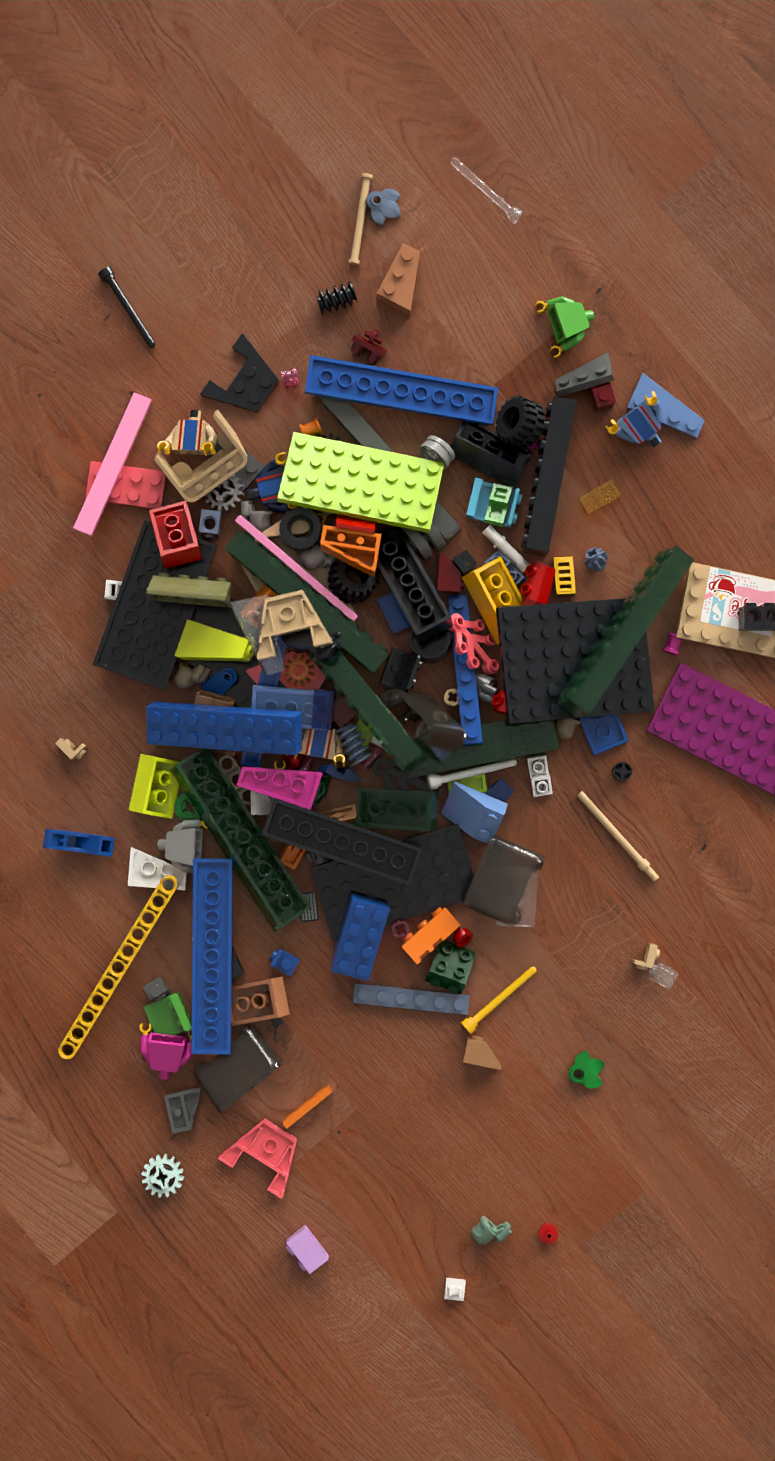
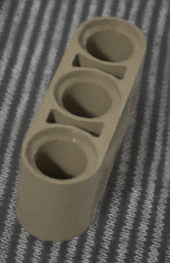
(230, 773)

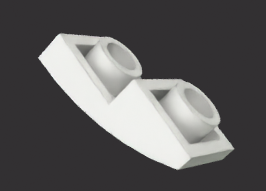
(539, 775)

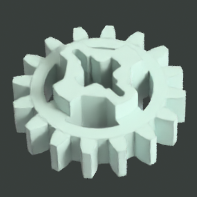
(160, 1167)

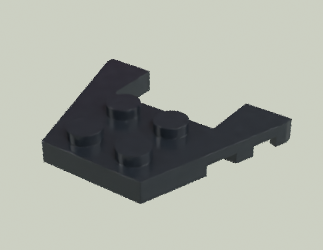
(252, 383)

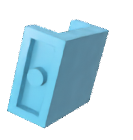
(480, 500)

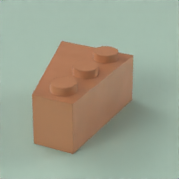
(400, 280)

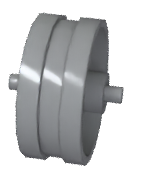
(437, 450)

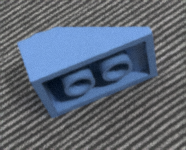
(474, 811)

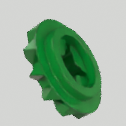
(180, 805)

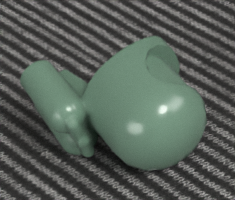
(486, 1231)

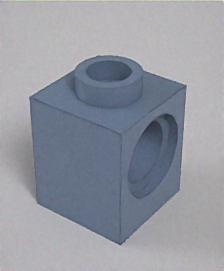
(207, 515)

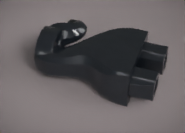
(302, 642)

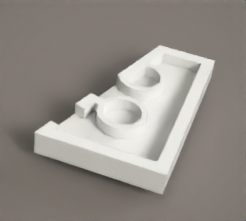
(149, 871)

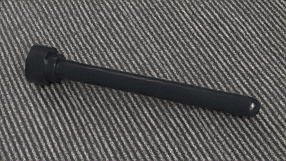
(107, 275)

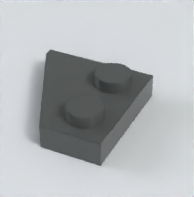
(182, 1108)

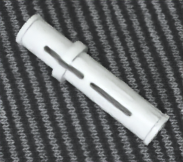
(502, 545)

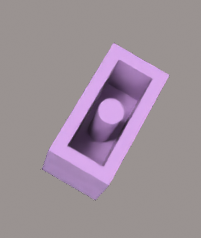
(307, 1249)

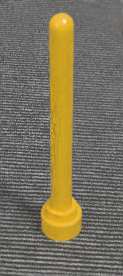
(471, 1023)

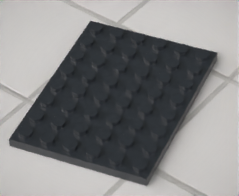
(545, 649)

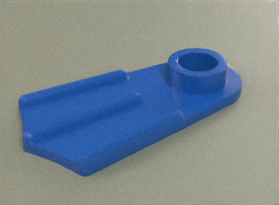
(219, 682)

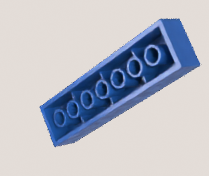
(224, 728)

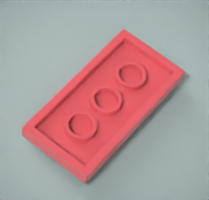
(134, 486)

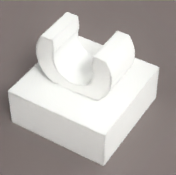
(454, 1289)

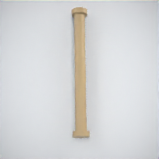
(360, 219)

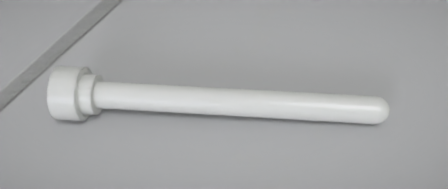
(436, 780)

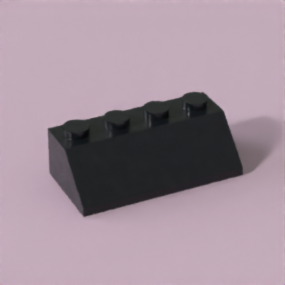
(487, 453)

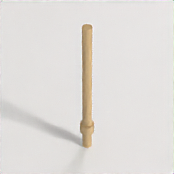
(642, 863)

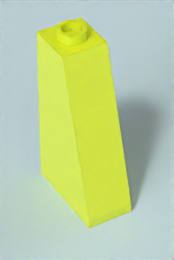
(211, 644)

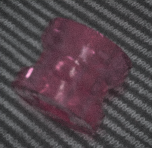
(290, 377)

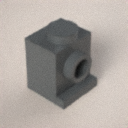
(157, 989)

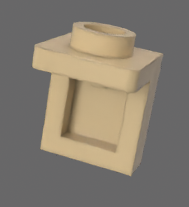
(651, 955)

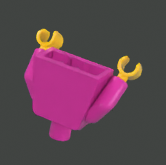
(165, 1051)

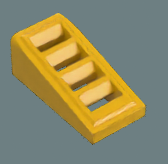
(564, 591)

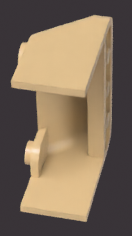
(212, 472)

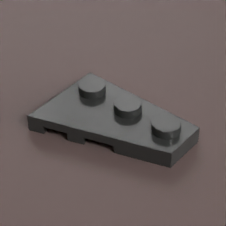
(589, 375)

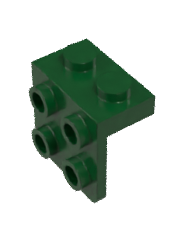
(450, 967)

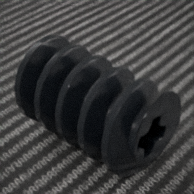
(337, 297)

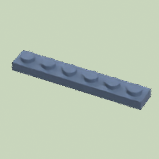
(411, 998)

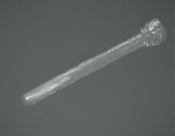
(513, 213)

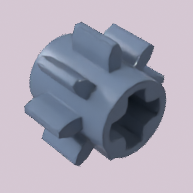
(596, 559)

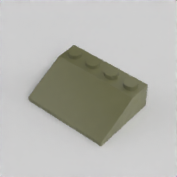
(190, 591)

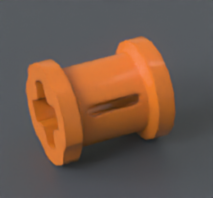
(311, 428)

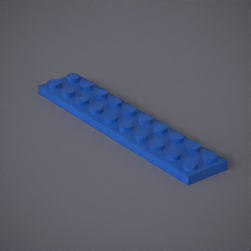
(401, 390)
(212, 956)

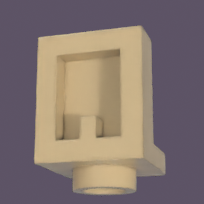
(67, 747)

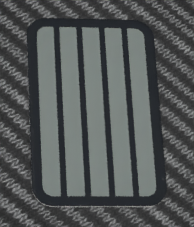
(311, 914)

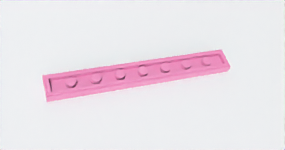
(112, 464)
(294, 566)

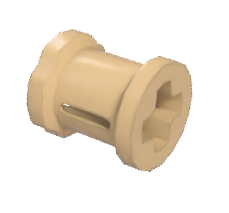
(446, 696)

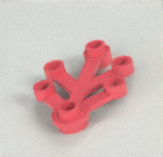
(471, 644)

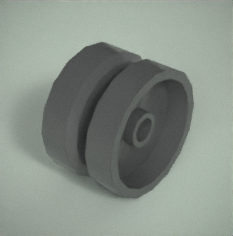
(420, 541)

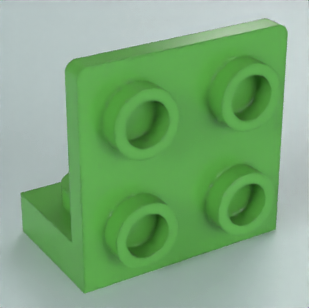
(169, 1015)

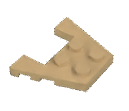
(288, 615)

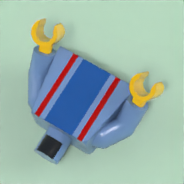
(640, 423)

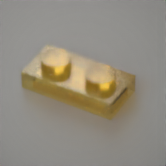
(599, 497)

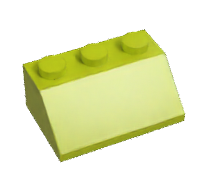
(154, 787)

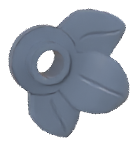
(386, 207)

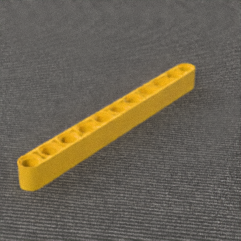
(111, 973)

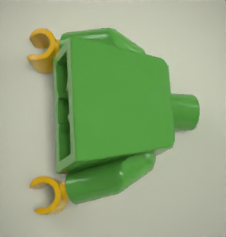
(567, 321)

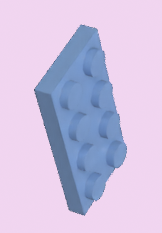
(285, 699)

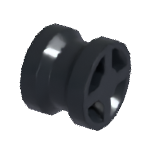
(626, 768)

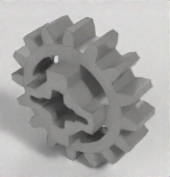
(222, 498)

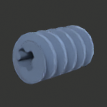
(353, 743)

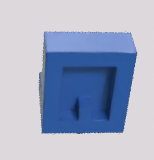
(284, 961)

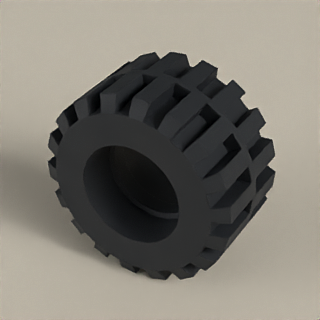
(520, 422)
(348, 590)

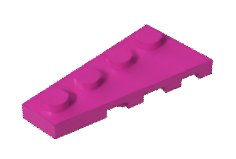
(286, 785)

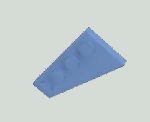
(675, 413)

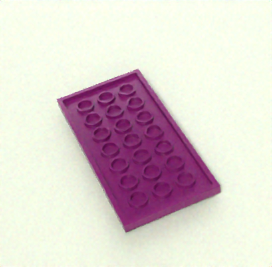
(718, 726)

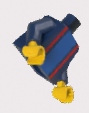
(269, 483)

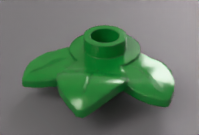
(589, 1070)

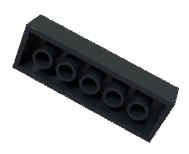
(411, 586)

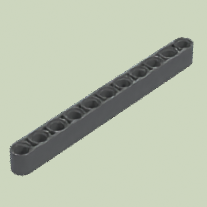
(367, 437)

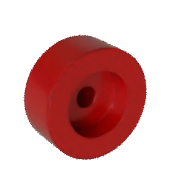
(290, 762)
(462, 937)
(546, 1229)

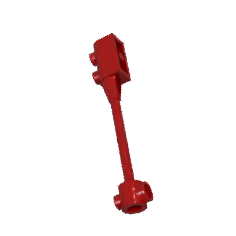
(534, 592)

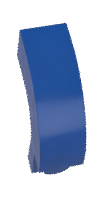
(78, 842)

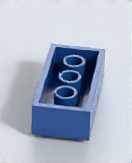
(359, 936)

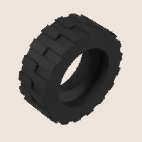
(300, 514)

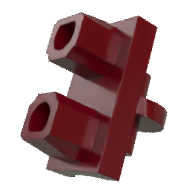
(360, 342)

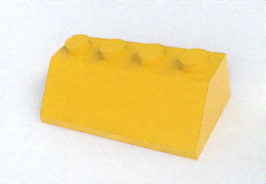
(492, 588)

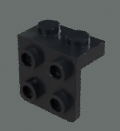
(400, 670)

